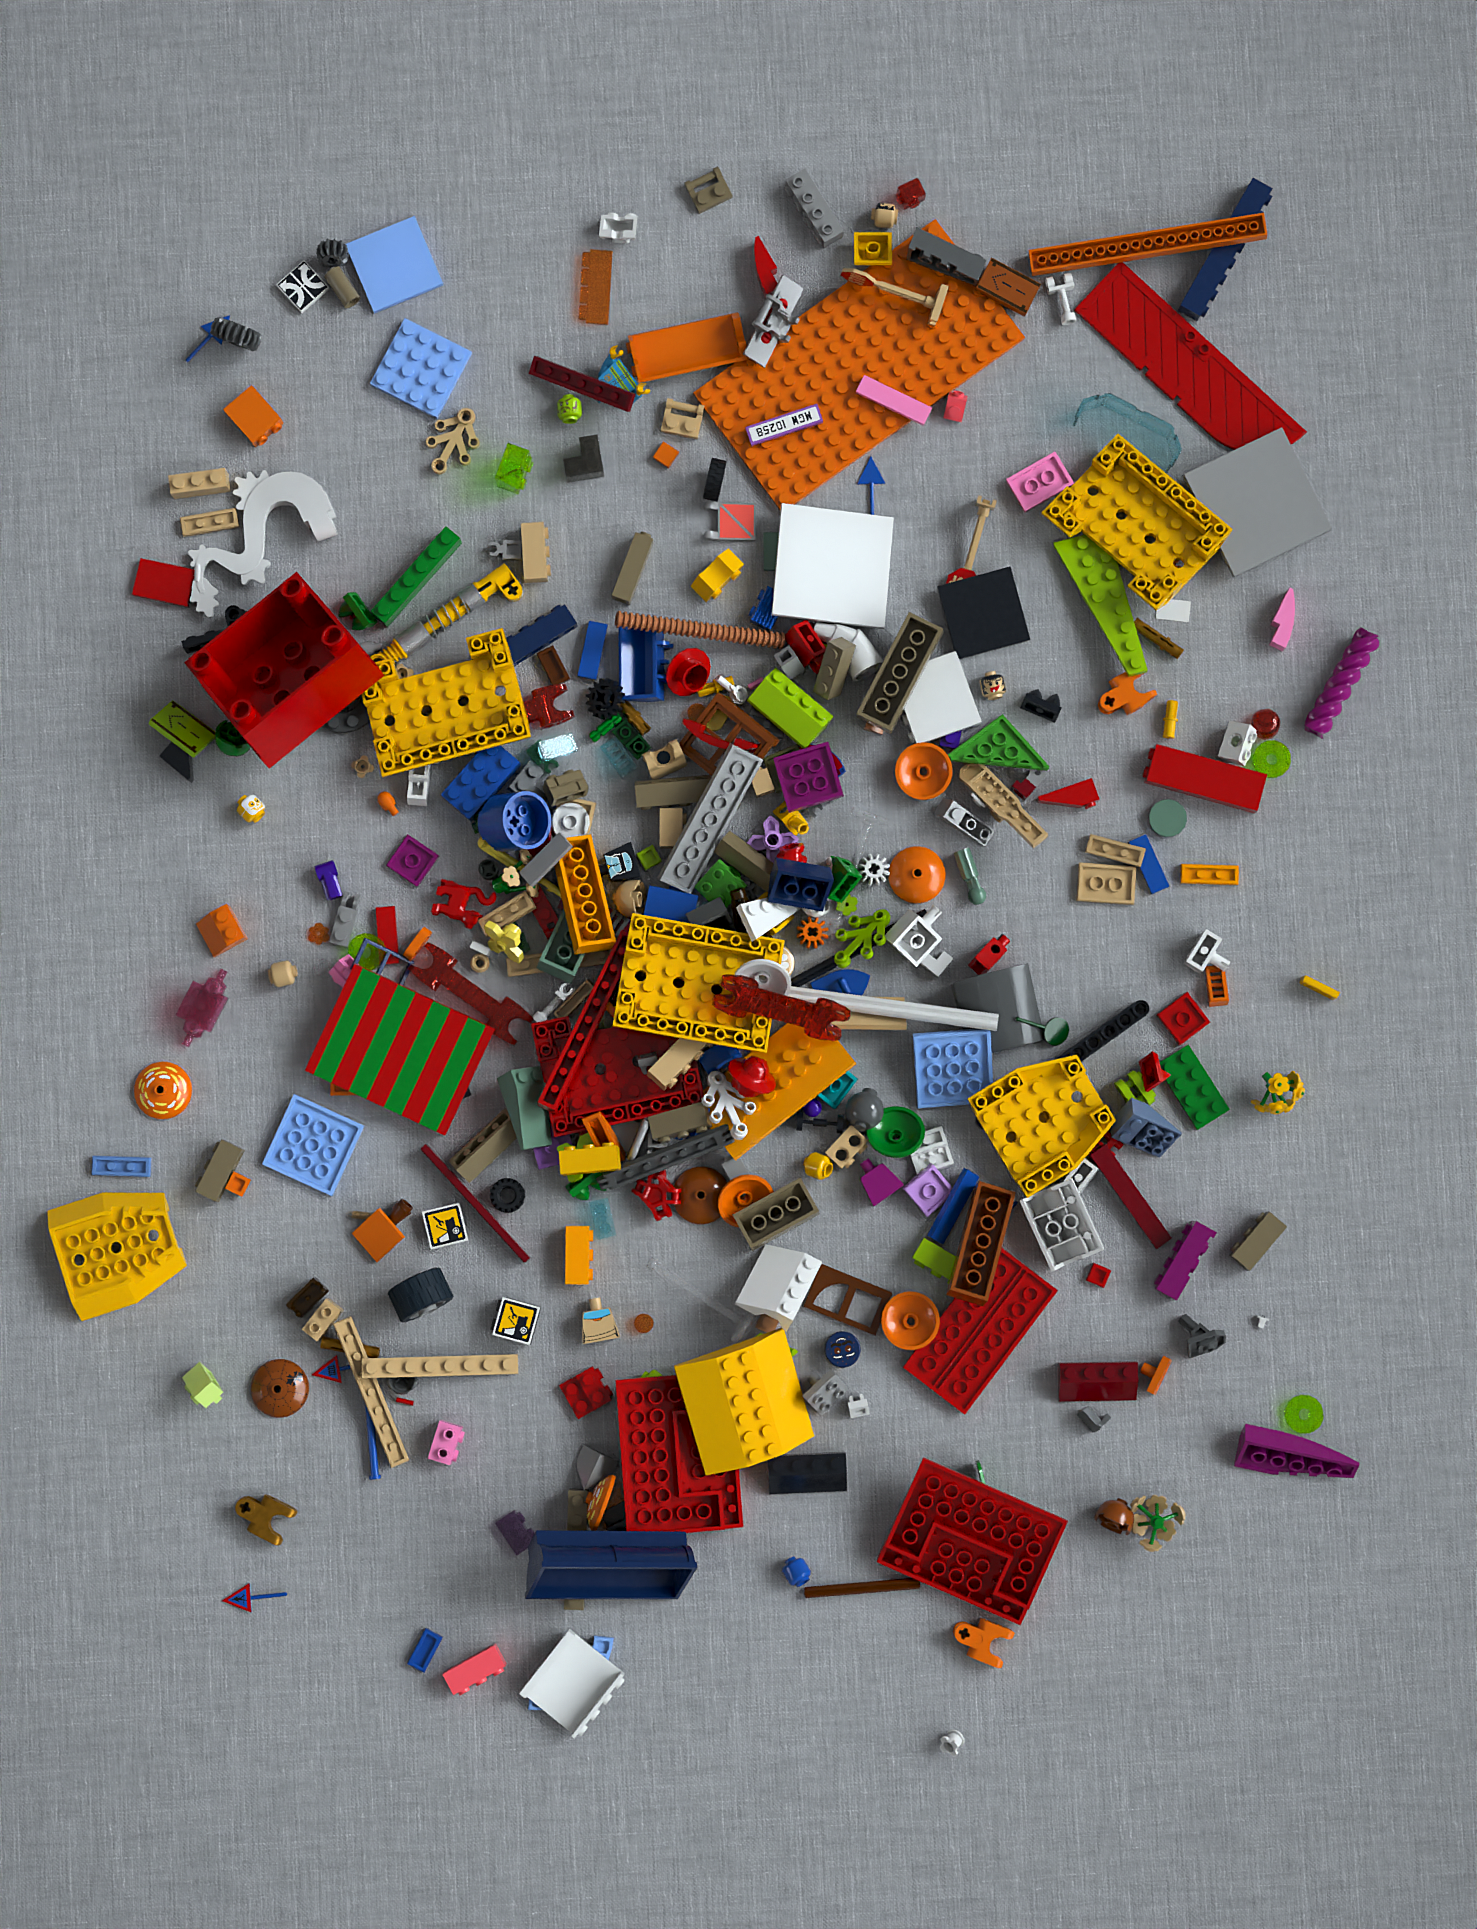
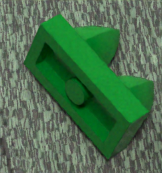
(354, 605)
(580, 1188)

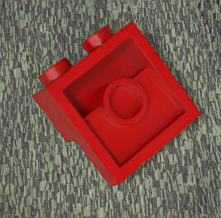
(586, 1392)

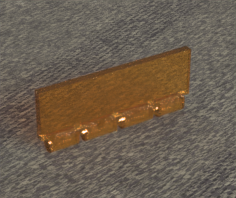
(598, 290)

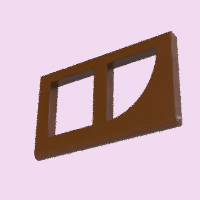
(829, 1276)

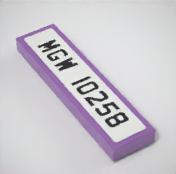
(784, 424)

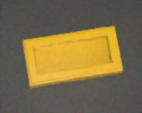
(1319, 987)

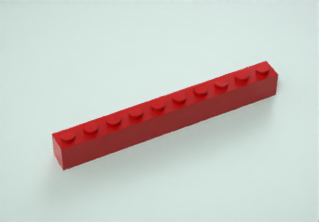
(584, 1028)

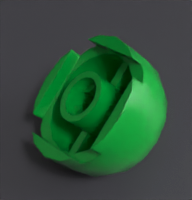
(230, 740)

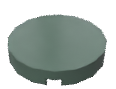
(1167, 818)

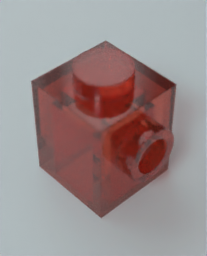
(910, 194)

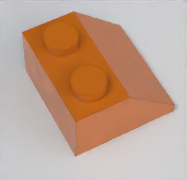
(221, 930)

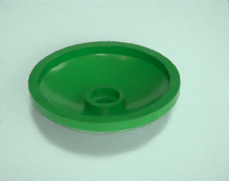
(900, 1124)

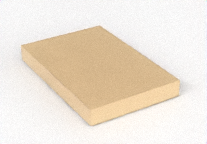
(1106, 883)

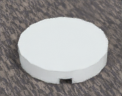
(570, 820)

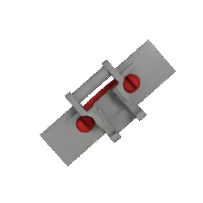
(773, 321)

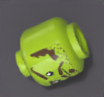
(569, 409)

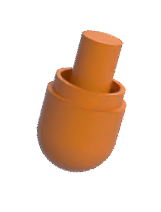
(387, 802)

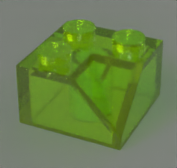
(513, 468)

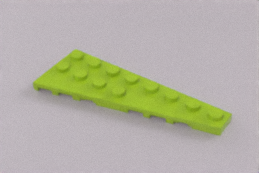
(1105, 595)

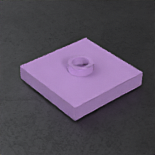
(928, 1189)

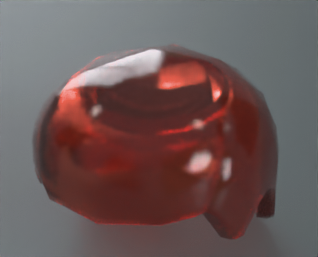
(1266, 723)

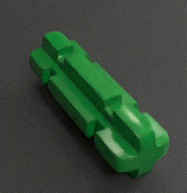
(604, 727)

